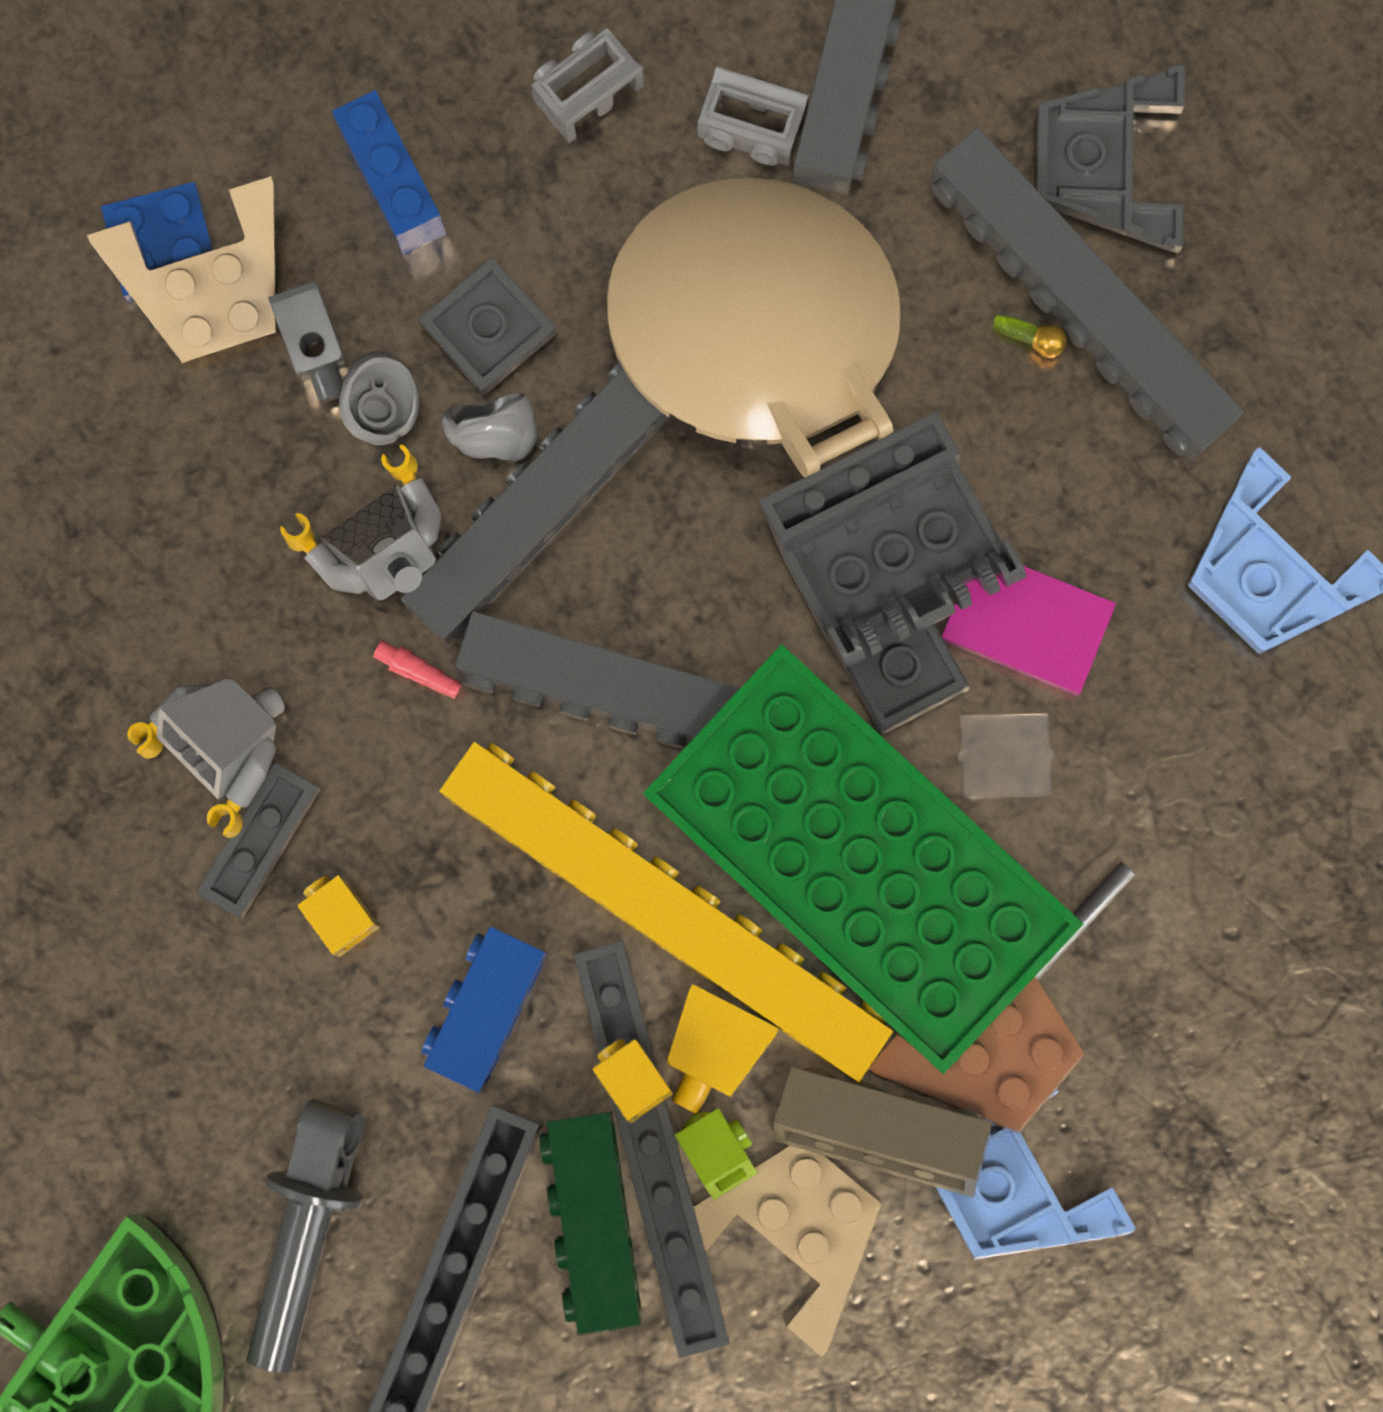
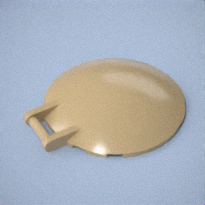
(757, 316)

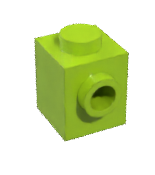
(716, 1151)

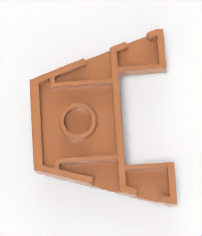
(1005, 1069)

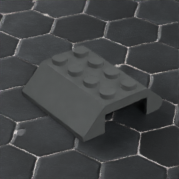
(888, 539)

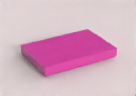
(1034, 628)

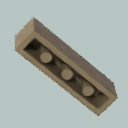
(882, 1130)

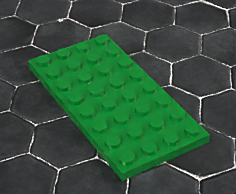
(863, 859)

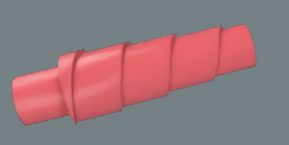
(416, 668)

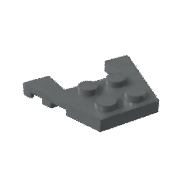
(1088, 156)

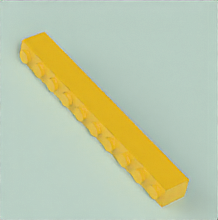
(666, 911)

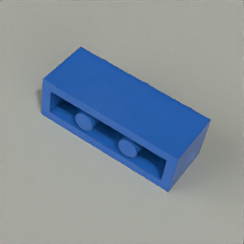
(389, 172)
(483, 1009)

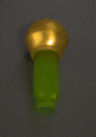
(1046, 339)

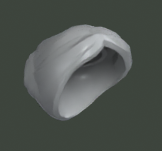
(381, 412)
(493, 429)

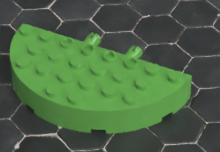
(124, 1339)

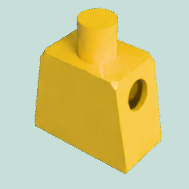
(714, 1047)

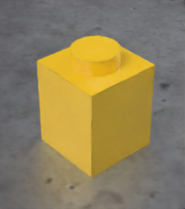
(337, 914)
(631, 1079)

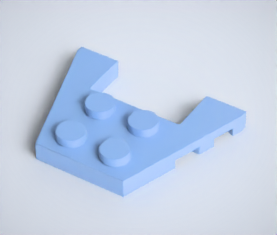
(1260, 580)
(1018, 1209)

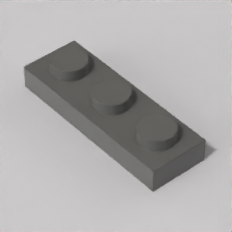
(265, 833)

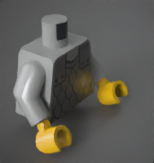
(380, 545)
(219, 738)

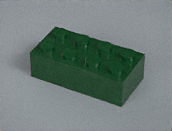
(593, 1222)

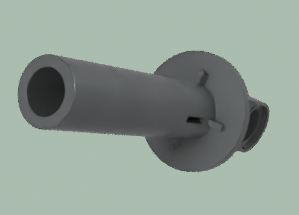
(314, 1188)

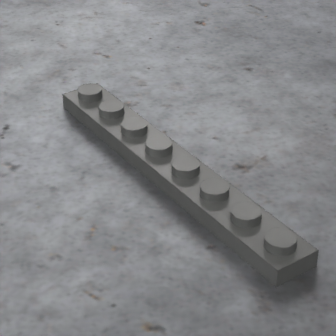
(655, 1164)

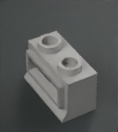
(597, 93)
(762, 144)

